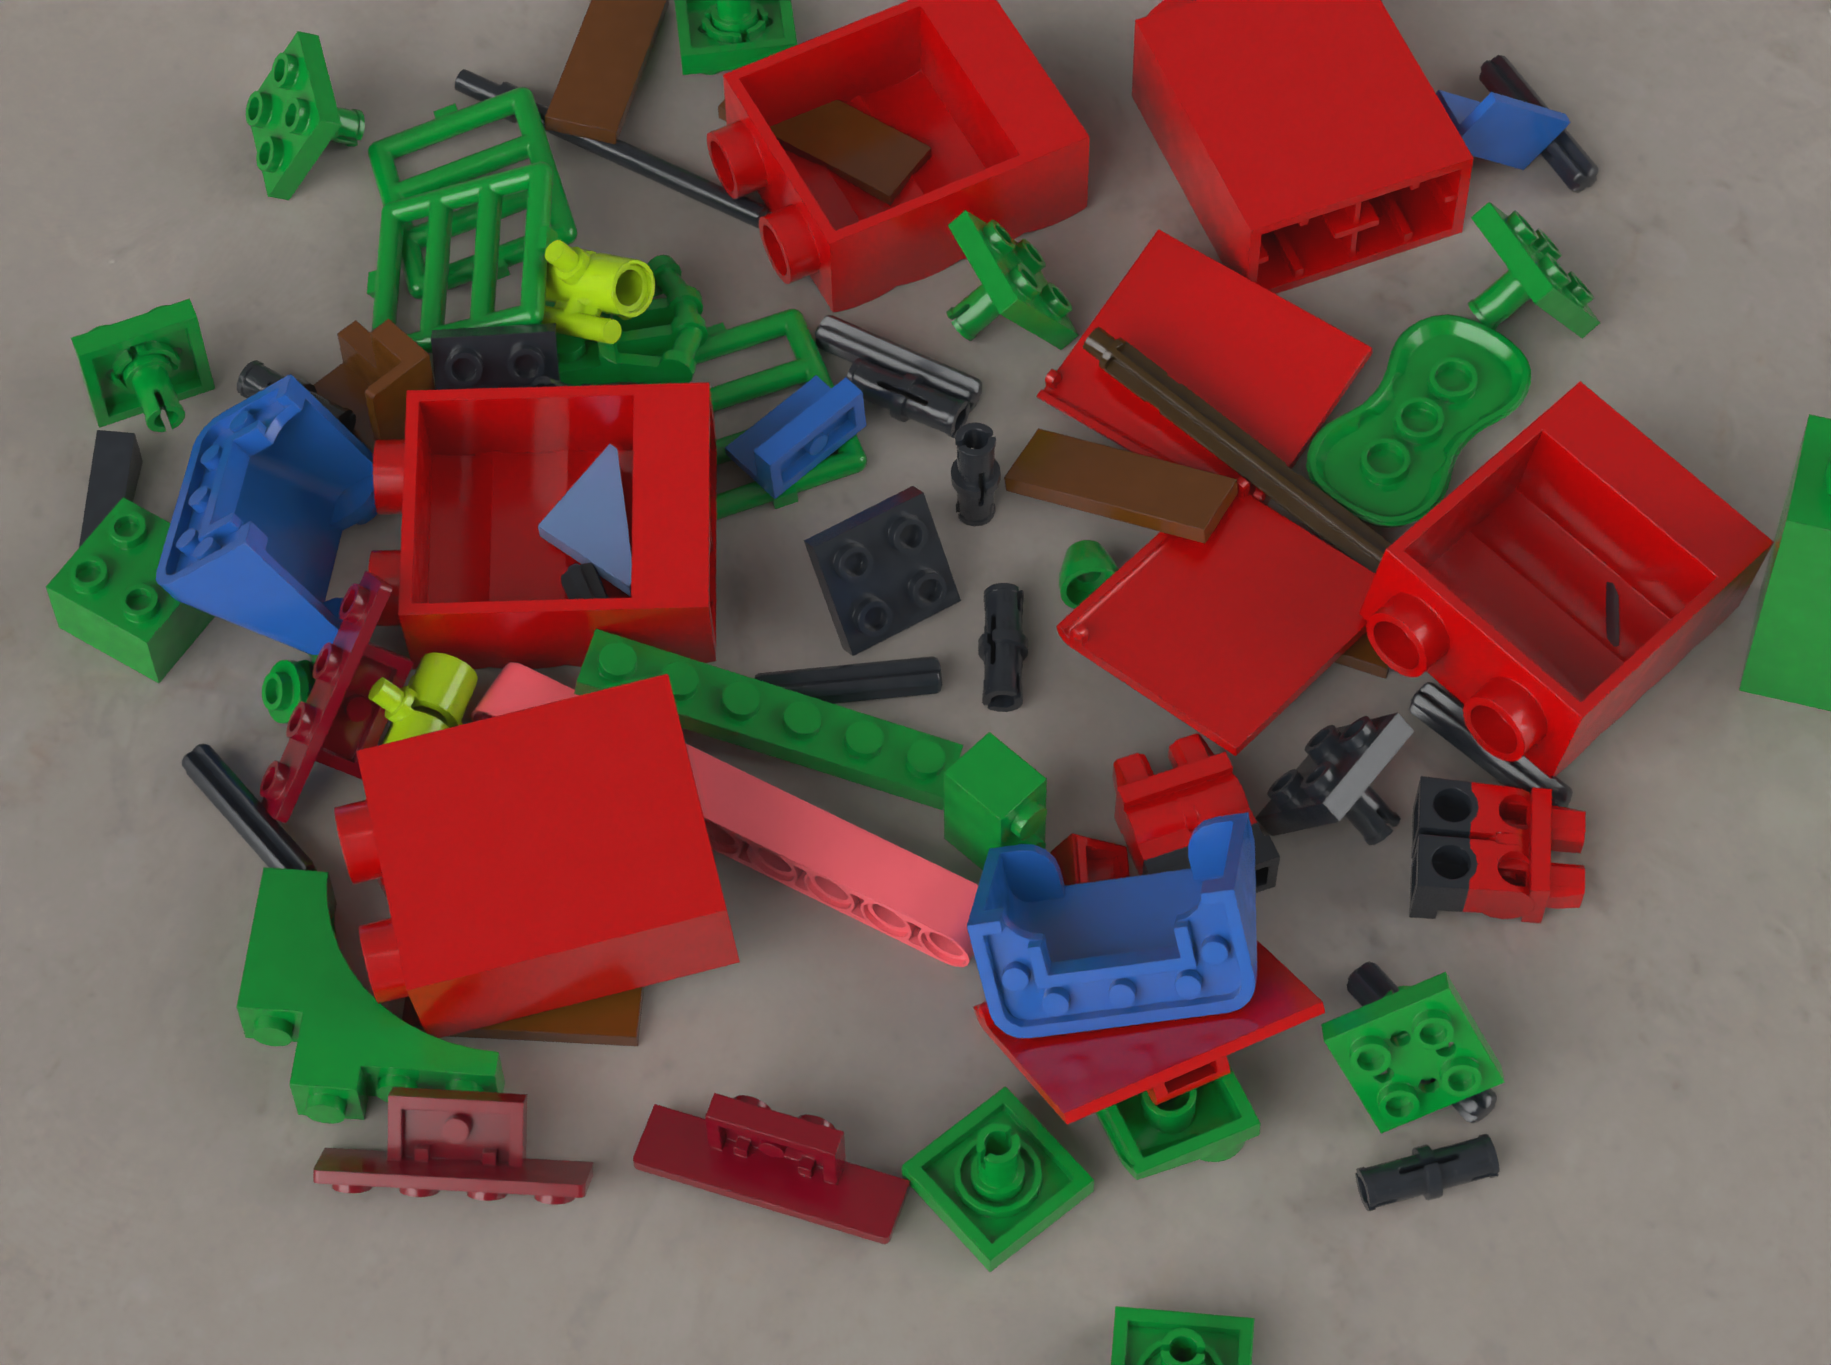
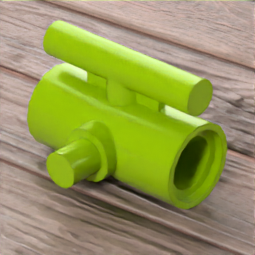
(594, 283)
(430, 701)

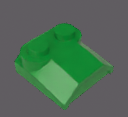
(1197, 1125)

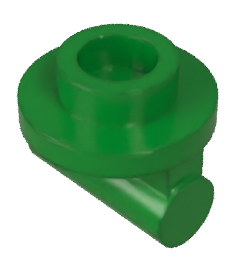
(286, 687)

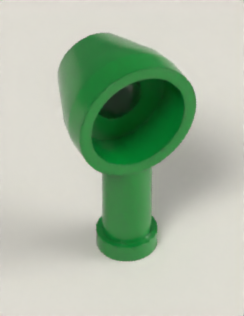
(1083, 571)

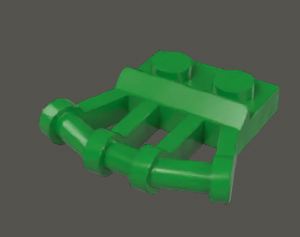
(667, 327)

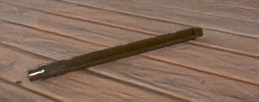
(1237, 449)

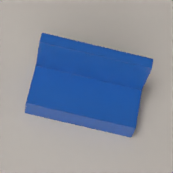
(1503, 127)
(799, 434)

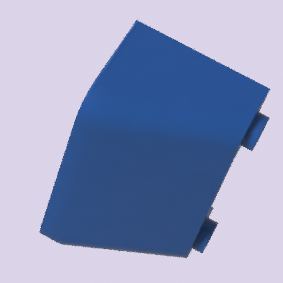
(267, 515)
(1120, 946)

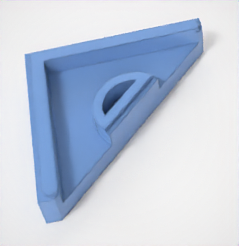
(593, 522)

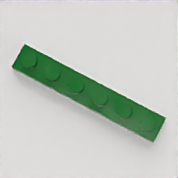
(780, 720)

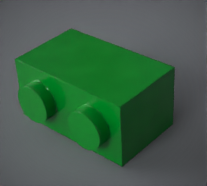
(993, 801)

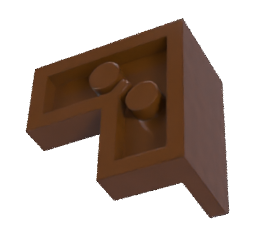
(376, 378)

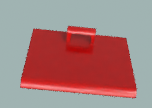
(1224, 340)
(1225, 624)
(1167, 1058)

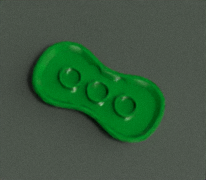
(1400, 446)

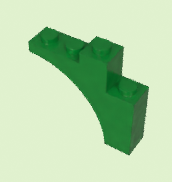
(346, 1042)

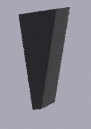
(112, 476)

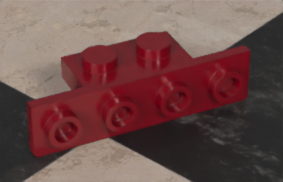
(338, 710)
(455, 1144)
(772, 1164)

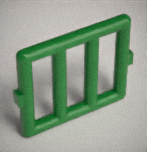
(446, 125)
(439, 207)
(808, 364)

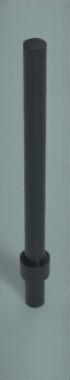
(631, 158)

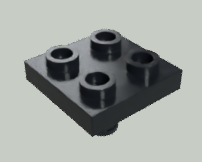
(494, 356)
(882, 570)
(1338, 779)

